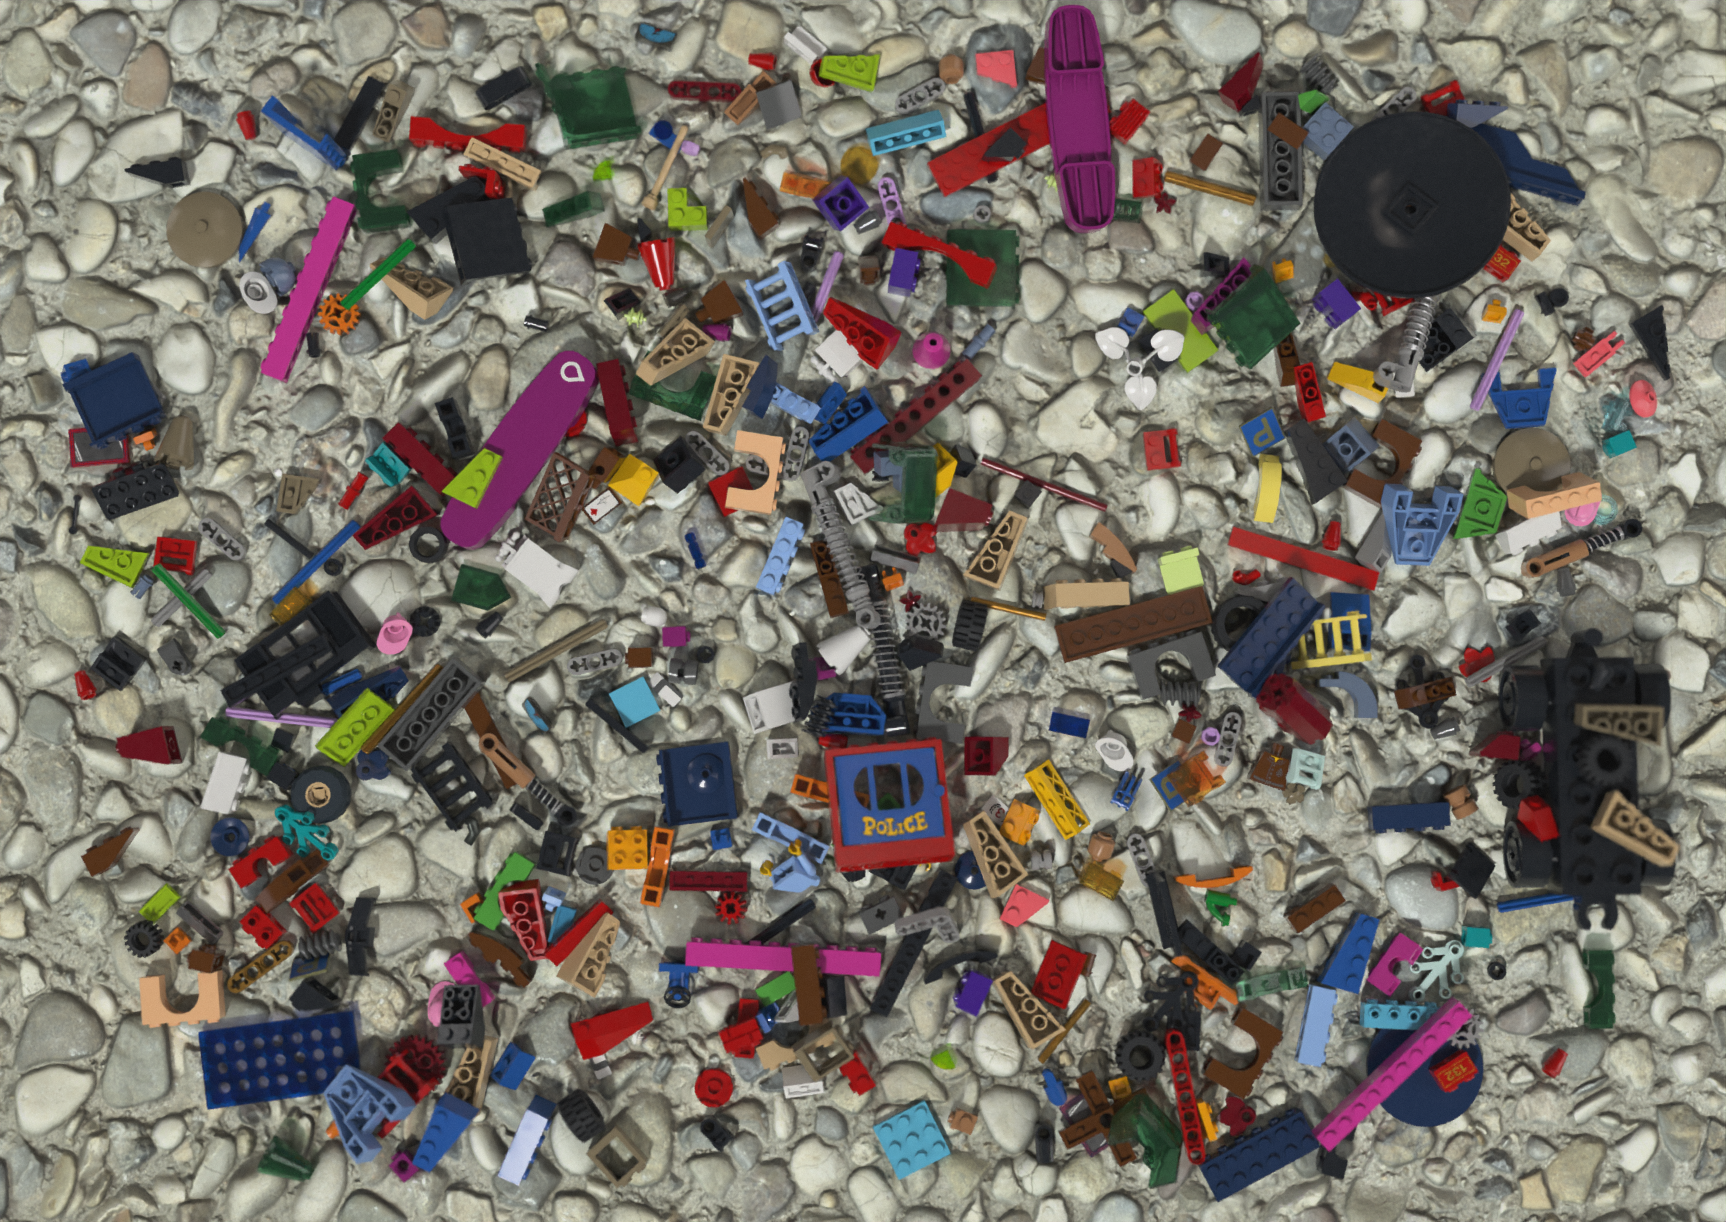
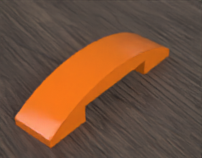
(1236, 874)

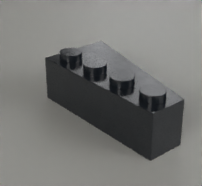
(429, 214)
(1313, 462)

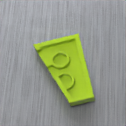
(851, 70)
(474, 479)
(117, 564)

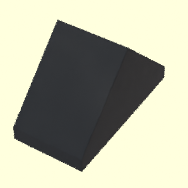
(1214, 265)
(622, 303)

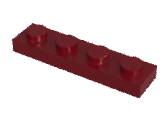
(708, 881)

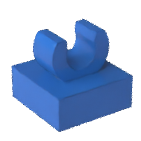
(721, 838)

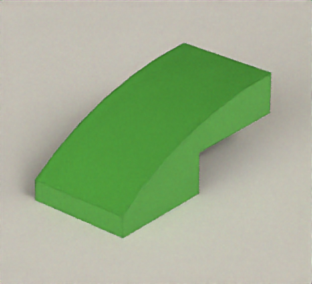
(776, 988)

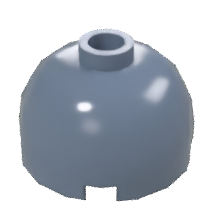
(279, 274)

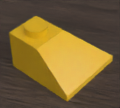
(945, 469)
(634, 479)

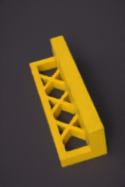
(1055, 802)

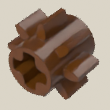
(1583, 338)

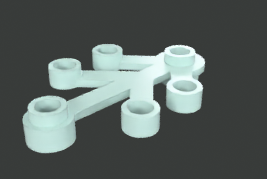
(1438, 968)

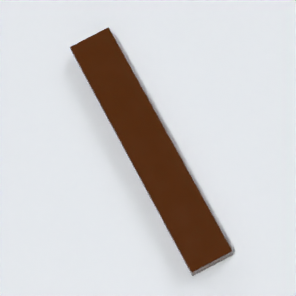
(483, 725)

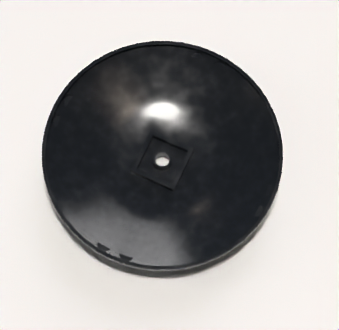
(1421, 163)

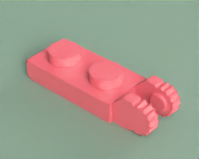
(1597, 355)

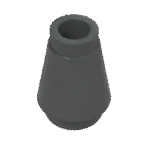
(868, 222)
(1565, 583)
(1445, 728)

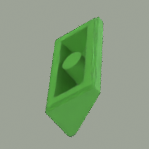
(1312, 101)

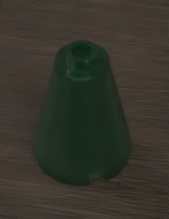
(284, 1162)

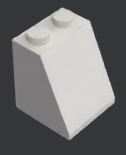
(769, 708)

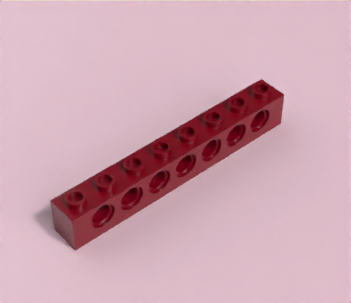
(964, 369)

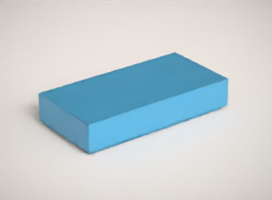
(562, 921)

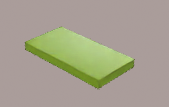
(1174, 315)
(354, 727)

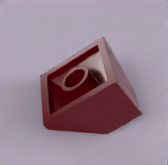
(985, 755)

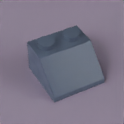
(1350, 445)

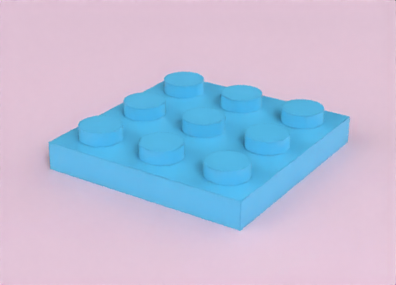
(911, 1139)

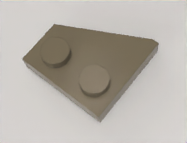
(295, 493)

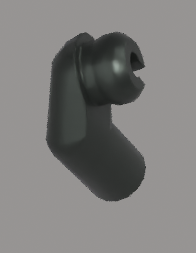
(473, 828)

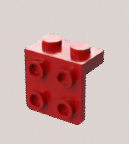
(493, 188)

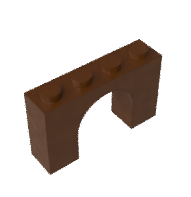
(1403, 447)
(1241, 1079)

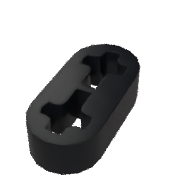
(527, 816)

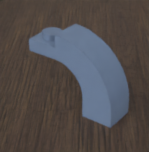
(1362, 695)

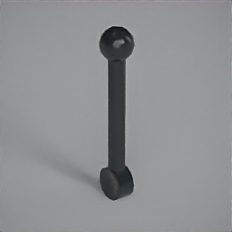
(73, 530)

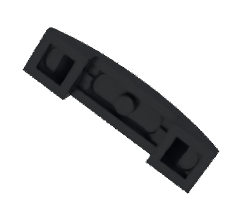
(936, 974)

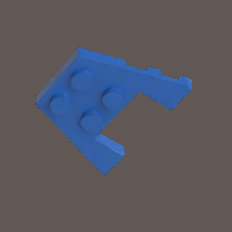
(1525, 406)

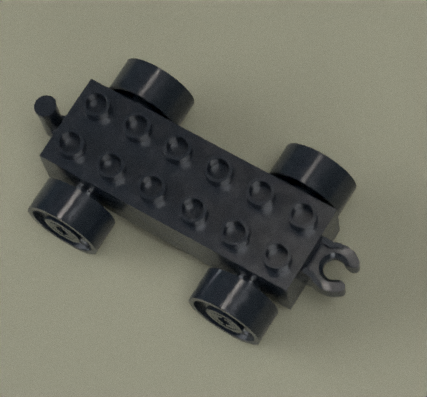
(1579, 859)

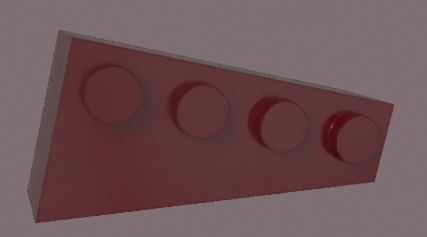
(616, 402)
(420, 457)
(399, 516)

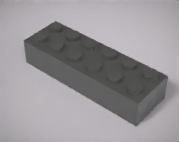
(1278, 161)
(431, 714)

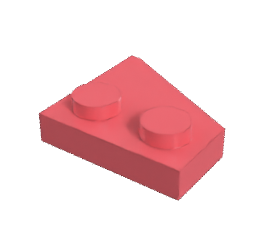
(997, 66)
(1022, 905)

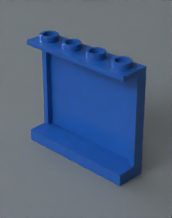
(285, 122)

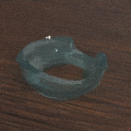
(1604, 520)

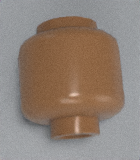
(951, 69)
(1101, 846)

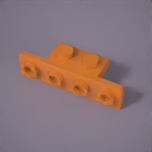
(1209, 987)

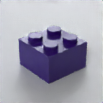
(840, 203)
(902, 273)
(1335, 304)
(972, 991)

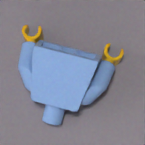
(795, 873)

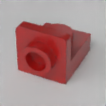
(1442, 885)

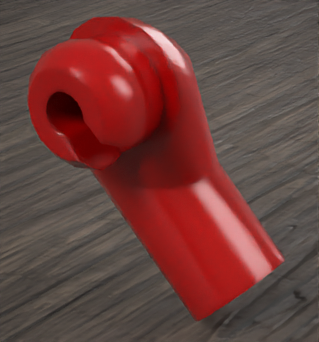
(1366, 299)
(1245, 579)

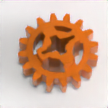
(331, 317)

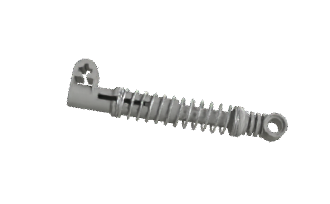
(1412, 349)
(831, 527)

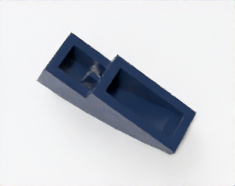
(761, 387)

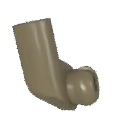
(776, 149)

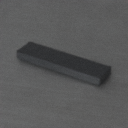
(359, 113)
(615, 724)

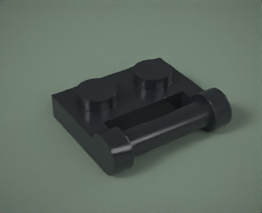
(551, 852)
(1190, 1031)

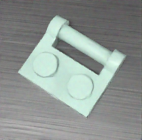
(1307, 762)

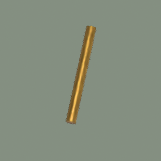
(1011, 609)
(1068, 1026)

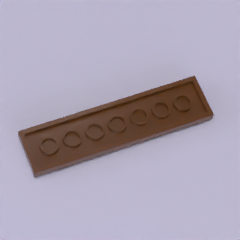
(1133, 624)

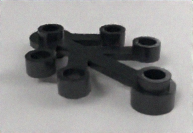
(1426, 710)
(1173, 999)

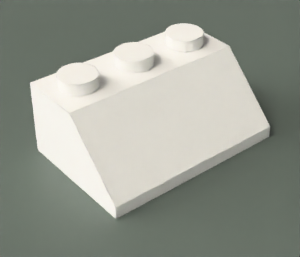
(1528, 532)
(226, 783)

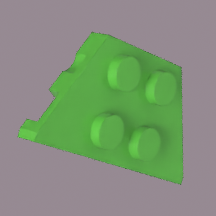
(1480, 509)

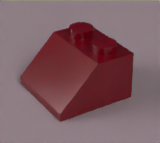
(1501, 746)

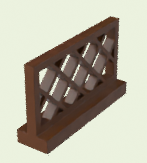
(575, 502)

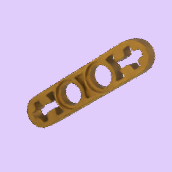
(261, 966)

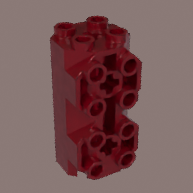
(1294, 708)

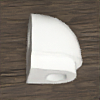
(654, 616)

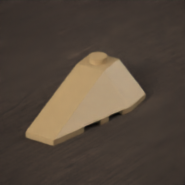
(417, 292)
(587, 962)

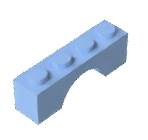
(786, 834)

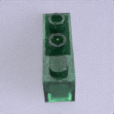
(574, 208)

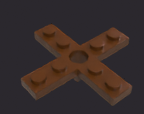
(1090, 1125)

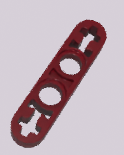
(704, 93)

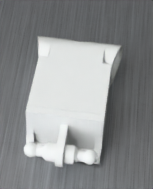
(837, 355)
(535, 568)

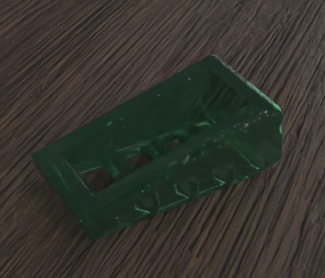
(1136, 204)

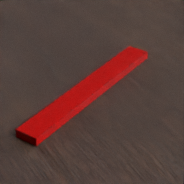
(1303, 558)

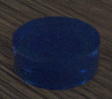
(663, 130)

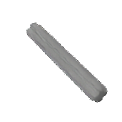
(173, 605)

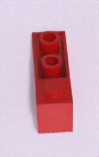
(1308, 393)

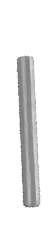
(1506, 660)

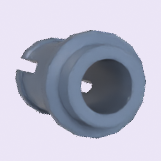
(143, 585)

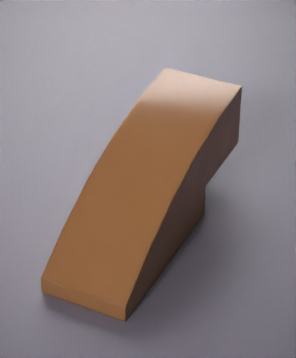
(747, 101)
(1113, 546)

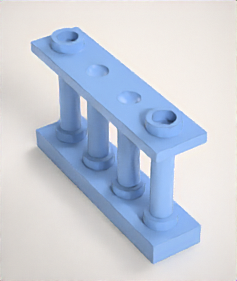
(799, 308)

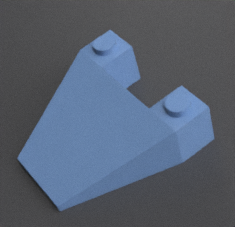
(1418, 528)
(358, 1107)

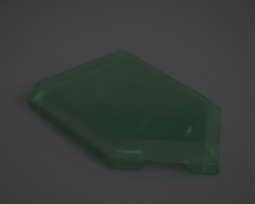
(479, 588)

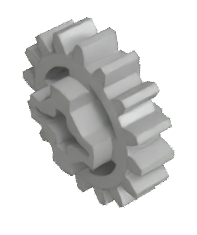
(936, 615)
(1467, 1031)

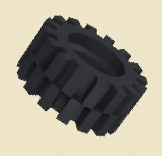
(152, 933)

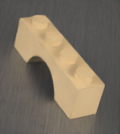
(773, 1053)

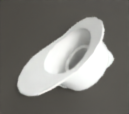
(258, 292)
(1114, 751)

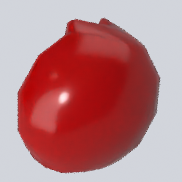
(815, 78)

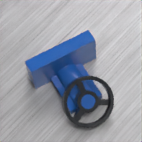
(677, 982)

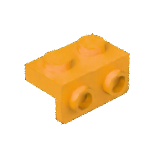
(1019, 822)
(1208, 1128)

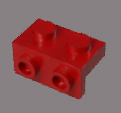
(1147, 178)

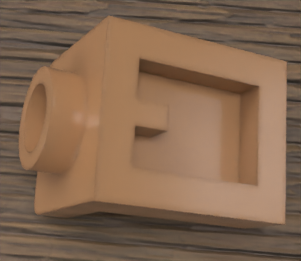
(962, 1120)

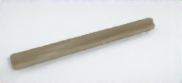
(556, 650)

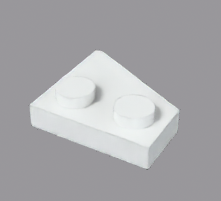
(855, 504)

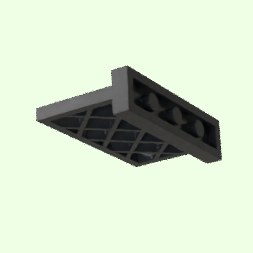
(1164, 911)

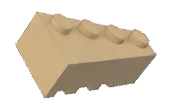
(1524, 233)
(677, 350)
(729, 393)
(995, 558)
(1629, 828)
(994, 857)
(473, 1074)

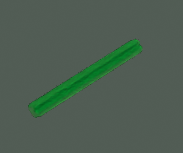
(376, 275)
(188, 601)

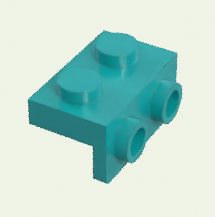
(388, 465)

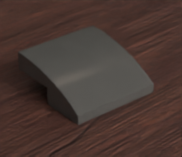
(778, 104)

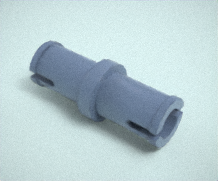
(978, 342)

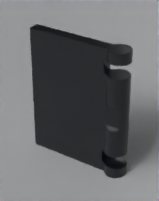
(1472, 870)

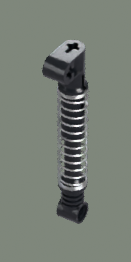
(894, 695)

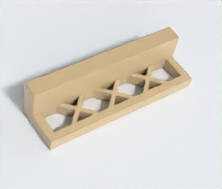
(502, 163)

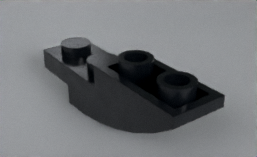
(804, 689)
(1209, 952)

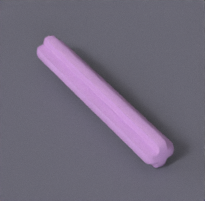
(826, 284)

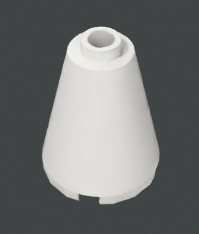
(844, 647)

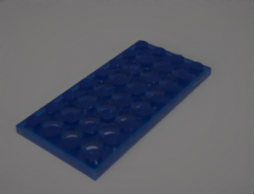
(267, 1031)

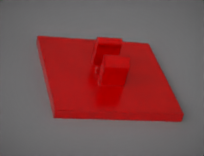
(733, 479)

